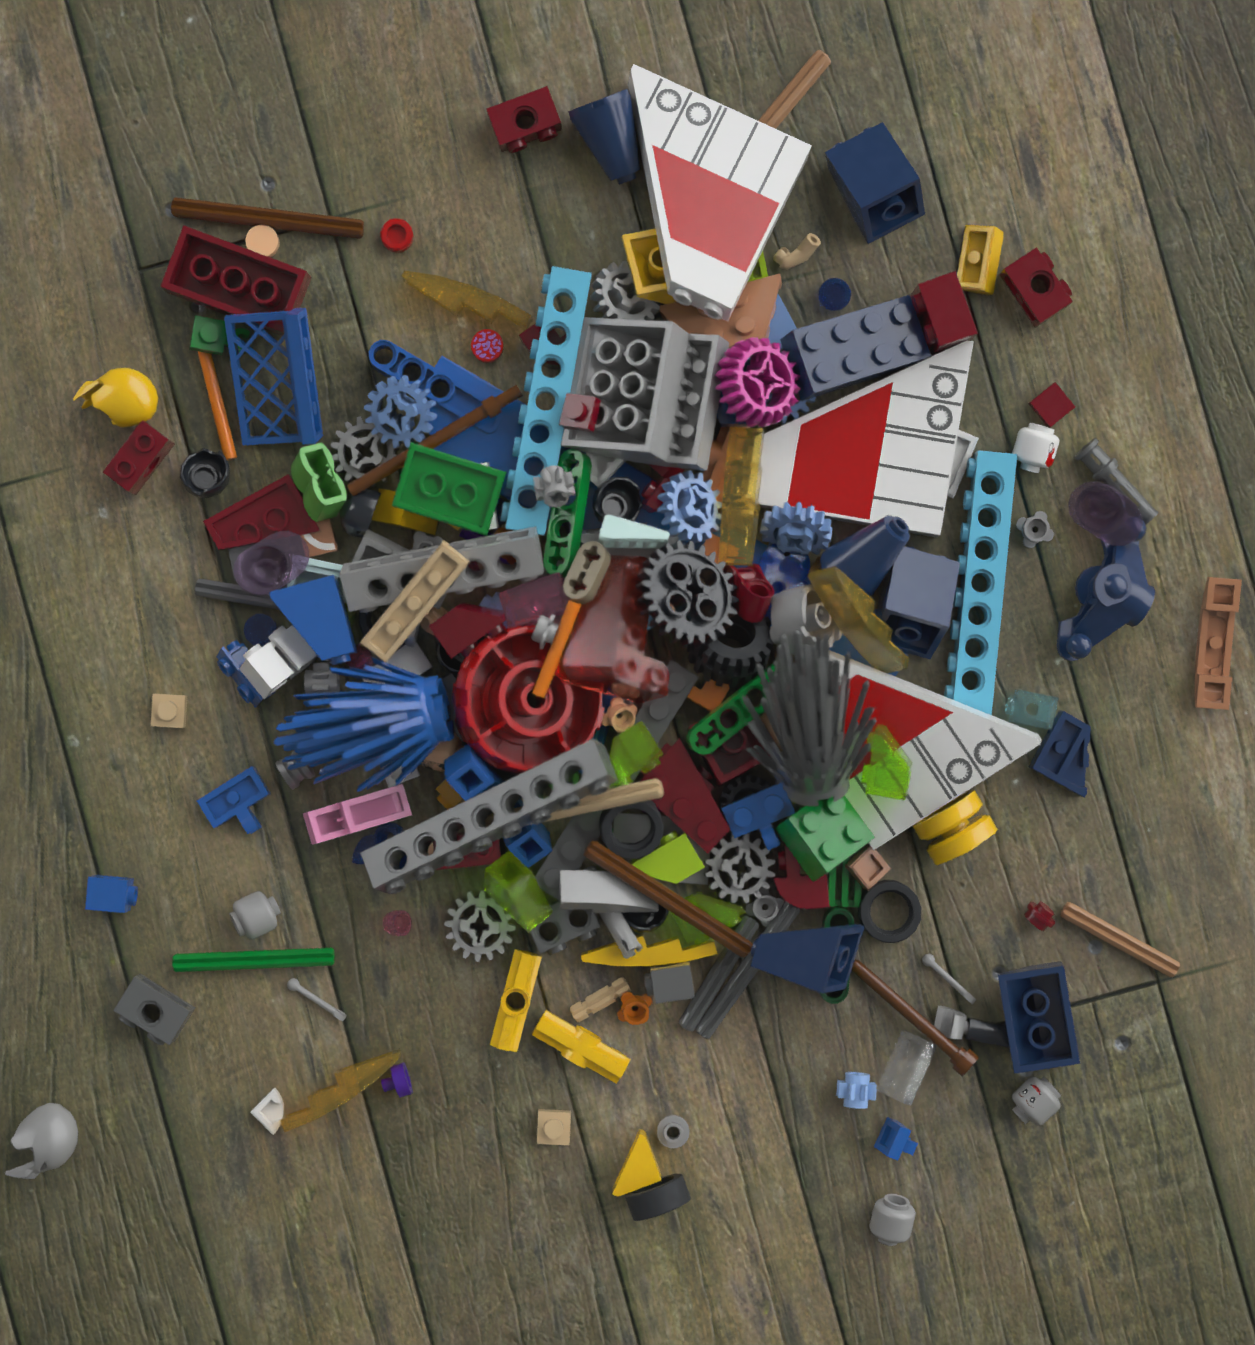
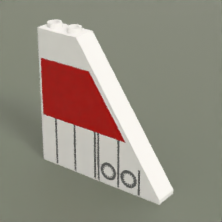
(711, 188)
(875, 449)
(944, 739)

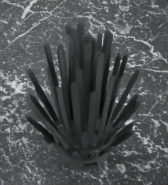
(810, 722)

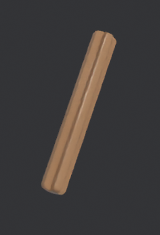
(796, 89)
(1120, 939)

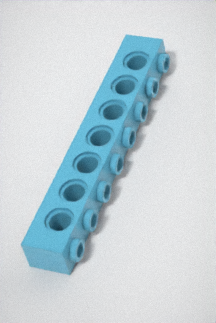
(576, 287)
(1002, 469)

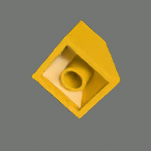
(646, 266)

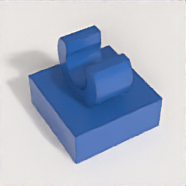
(895, 1139)

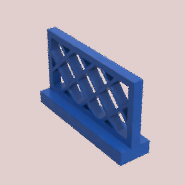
(301, 370)

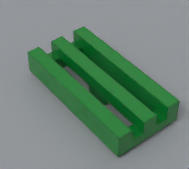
(843, 902)

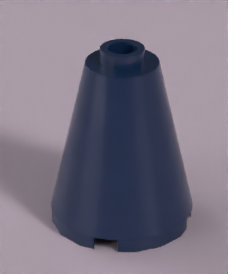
(610, 134)
(869, 552)

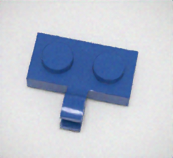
(235, 799)
(759, 812)

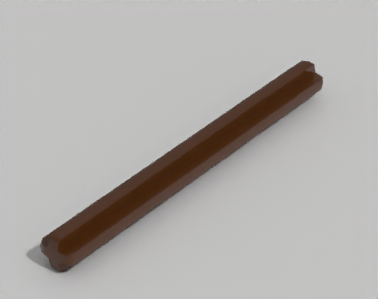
(264, 216)
(668, 899)

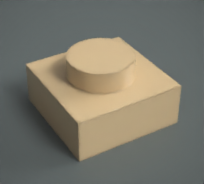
(169, 710)
(553, 1127)

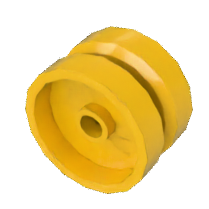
(956, 831)

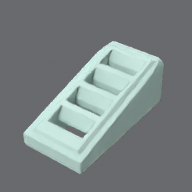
(628, 534)

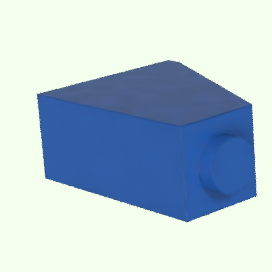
(319, 616)

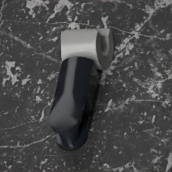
(954, 1025)

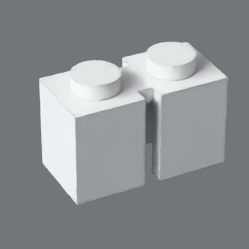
(276, 661)

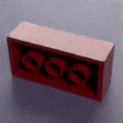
(232, 278)

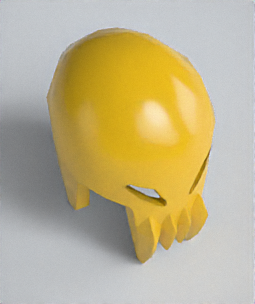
(122, 395)

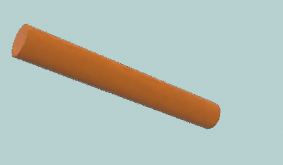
(556, 648)

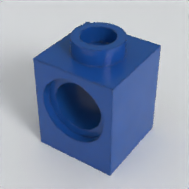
(110, 893)

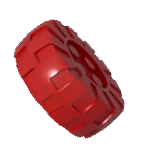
(495, 711)

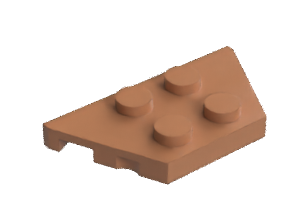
(749, 318)

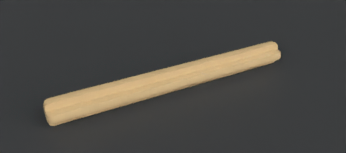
(612, 798)

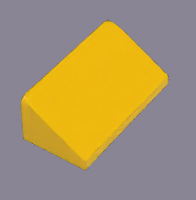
(980, 258)

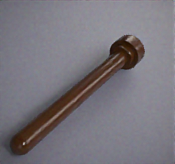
(960, 1057)

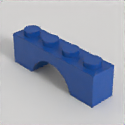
(473, 776)

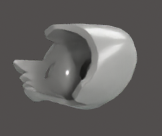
(50, 1135)

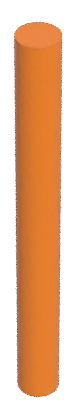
(217, 405)

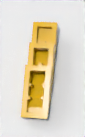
(658, 953)

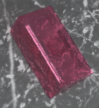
(529, 601)

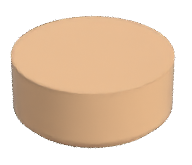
(262, 240)

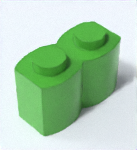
(315, 478)

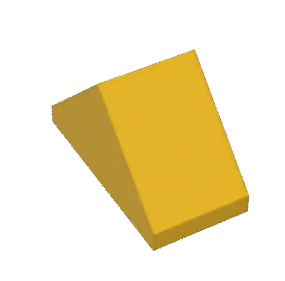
(401, 518)
(639, 1167)

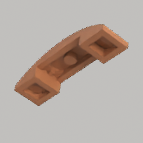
(1215, 642)

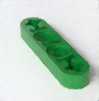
(573, 513)
(737, 705)

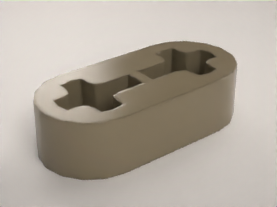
(587, 572)

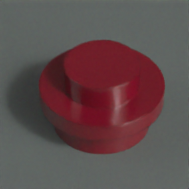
(1040, 915)

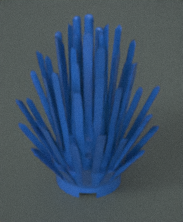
(385, 723)

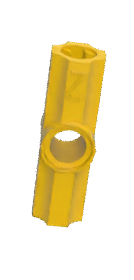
(509, 1020)
(581, 1046)

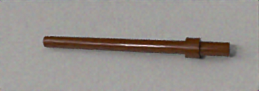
(490, 407)

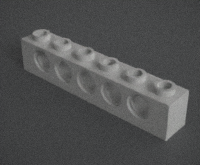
(521, 544)

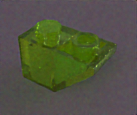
(633, 751)
(888, 768)
(517, 891)
(720, 909)

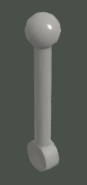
(929, 961)
(294, 985)

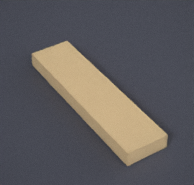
(414, 601)

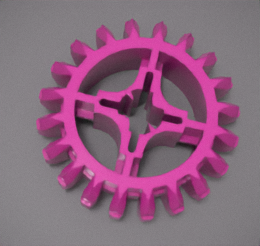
(749, 390)

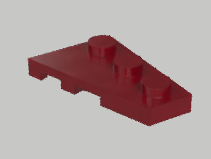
(260, 515)

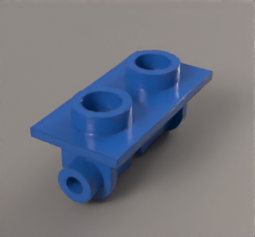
(230, 663)

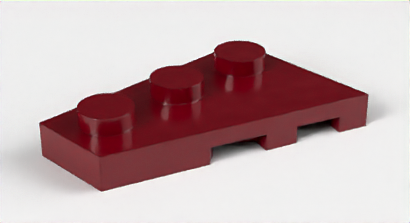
(688, 798)

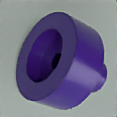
(399, 1080)

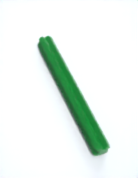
(253, 959)

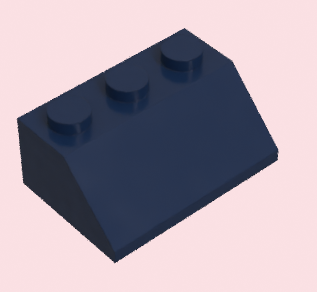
(1038, 1017)

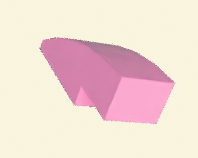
(357, 814)

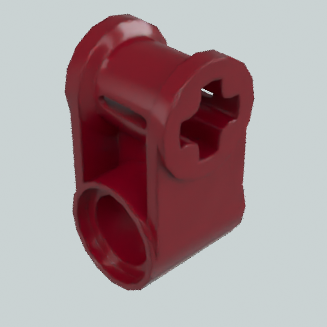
(752, 591)

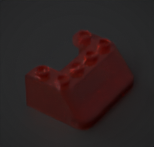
(610, 639)

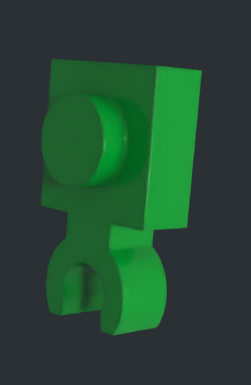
(210, 335)

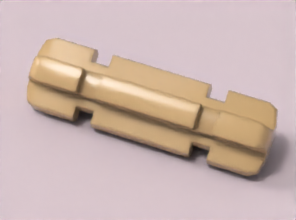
(599, 999)

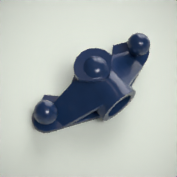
(1109, 597)

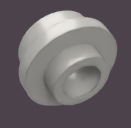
(673, 1121)

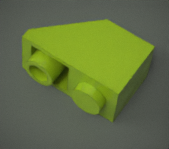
(671, 860)

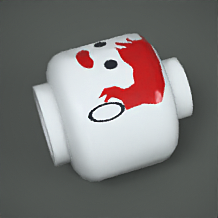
(1036, 447)

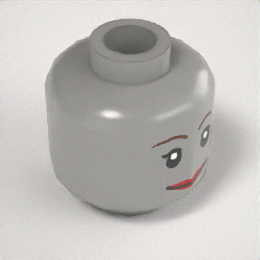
(1036, 1101)

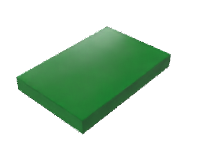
(448, 488)

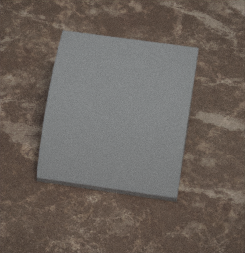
(652, 391)

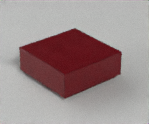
(1052, 405)

